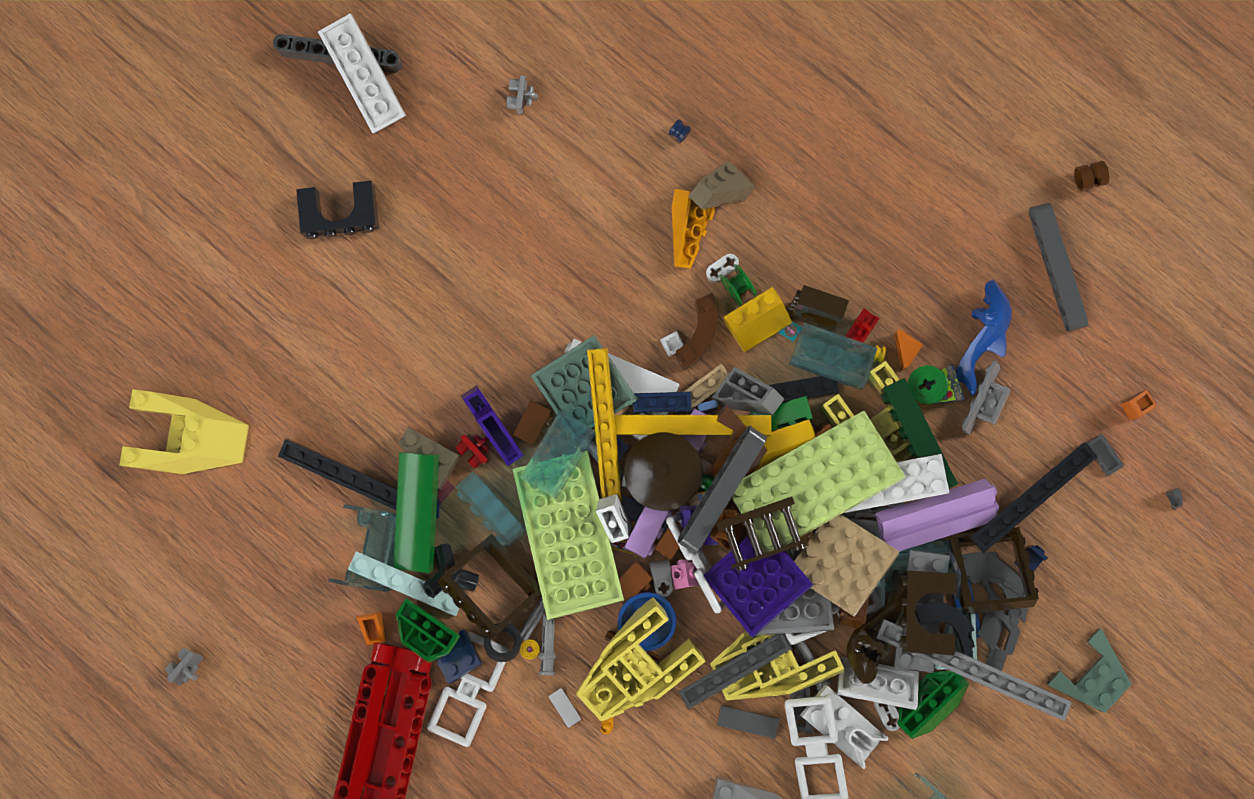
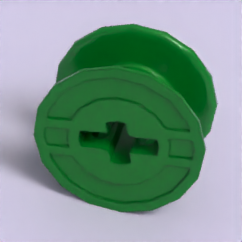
(738, 285)
(931, 374)

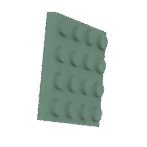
(568, 387)

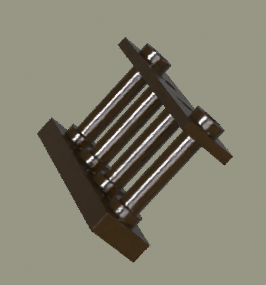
(747, 519)

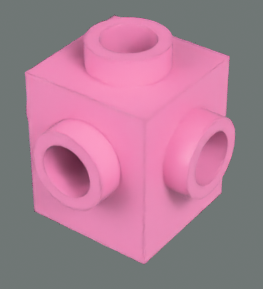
(683, 574)

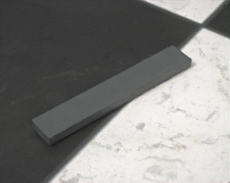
(735, 670)

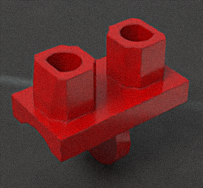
(862, 326)
(478, 457)

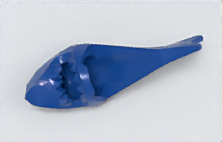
(991, 337)

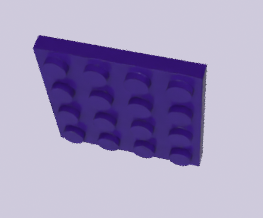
(759, 591)

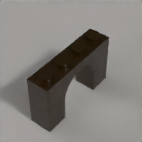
(818, 308)
(914, 637)

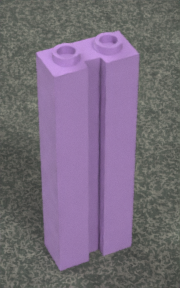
(938, 515)

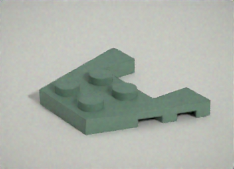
(1101, 683)

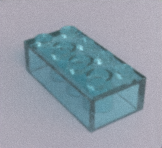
(833, 356)
(558, 454)
(491, 509)

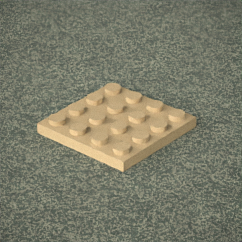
(845, 562)

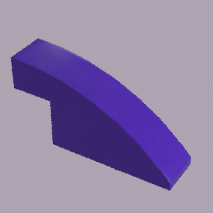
(492, 425)

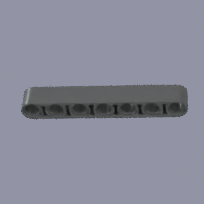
(312, 45)
(1058, 267)
(722, 489)

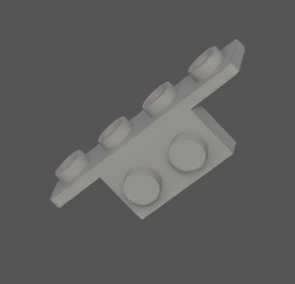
(988, 402)

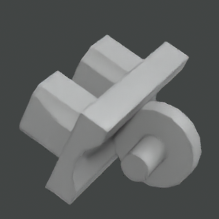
(520, 86)
(185, 669)

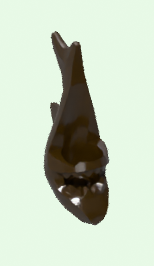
(863, 646)

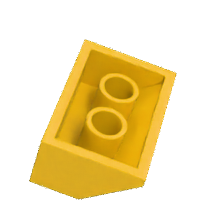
(757, 320)

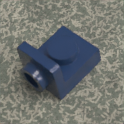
(1036, 556)

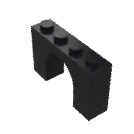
(362, 218)

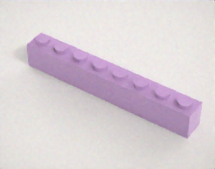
(650, 521)

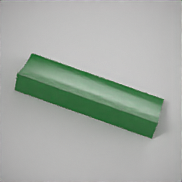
(416, 512)

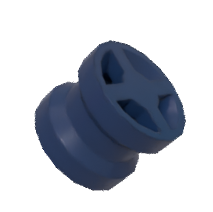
(679, 131)

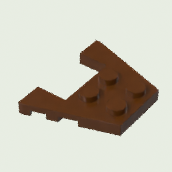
(733, 422)

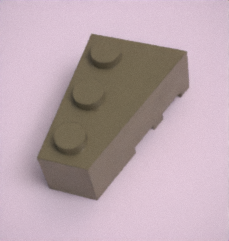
(721, 186)
(417, 443)

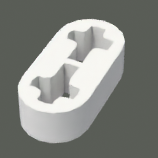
(719, 265)
(884, 718)

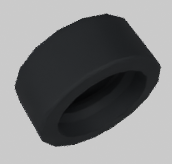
(504, 657)

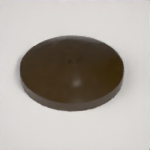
(663, 471)

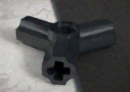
(445, 561)

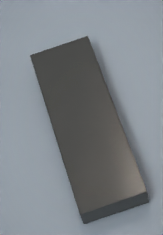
(748, 722)

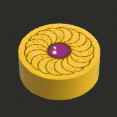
(530, 649)

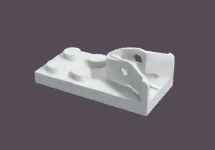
(855, 733)

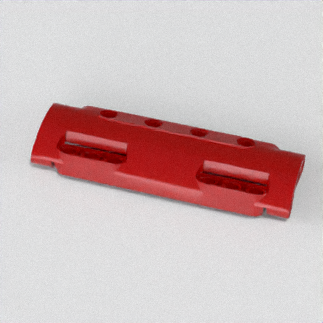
(383, 751)

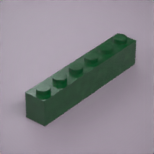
(913, 424)

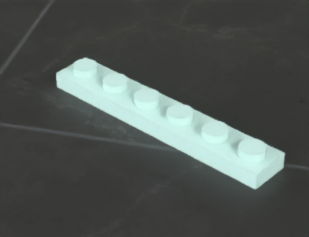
(399, 581)

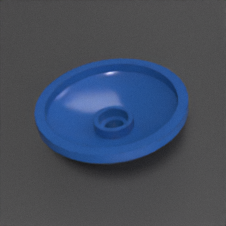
(663, 633)

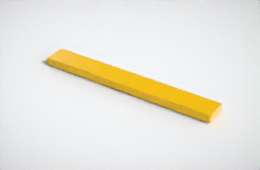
(604, 422)
(685, 424)

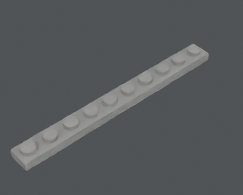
(986, 676)

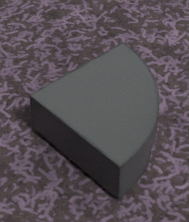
(1175, 498)

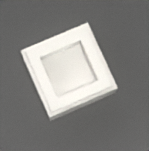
(671, 343)

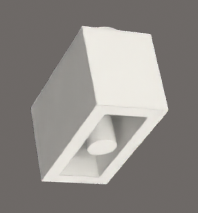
(614, 518)

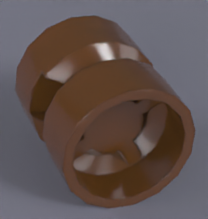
(1095, 175)

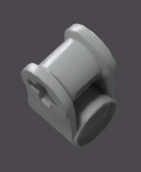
(662, 575)

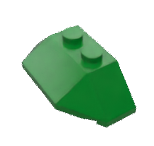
(424, 632)
(937, 697)

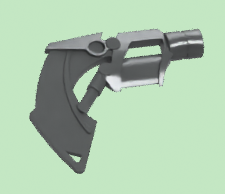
(985, 569)

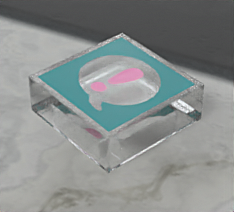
(790, 332)

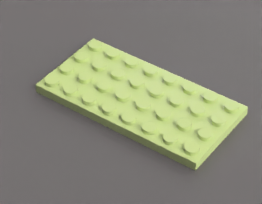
(822, 477)
(569, 544)

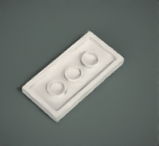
(890, 687)

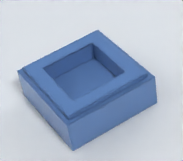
(707, 406)

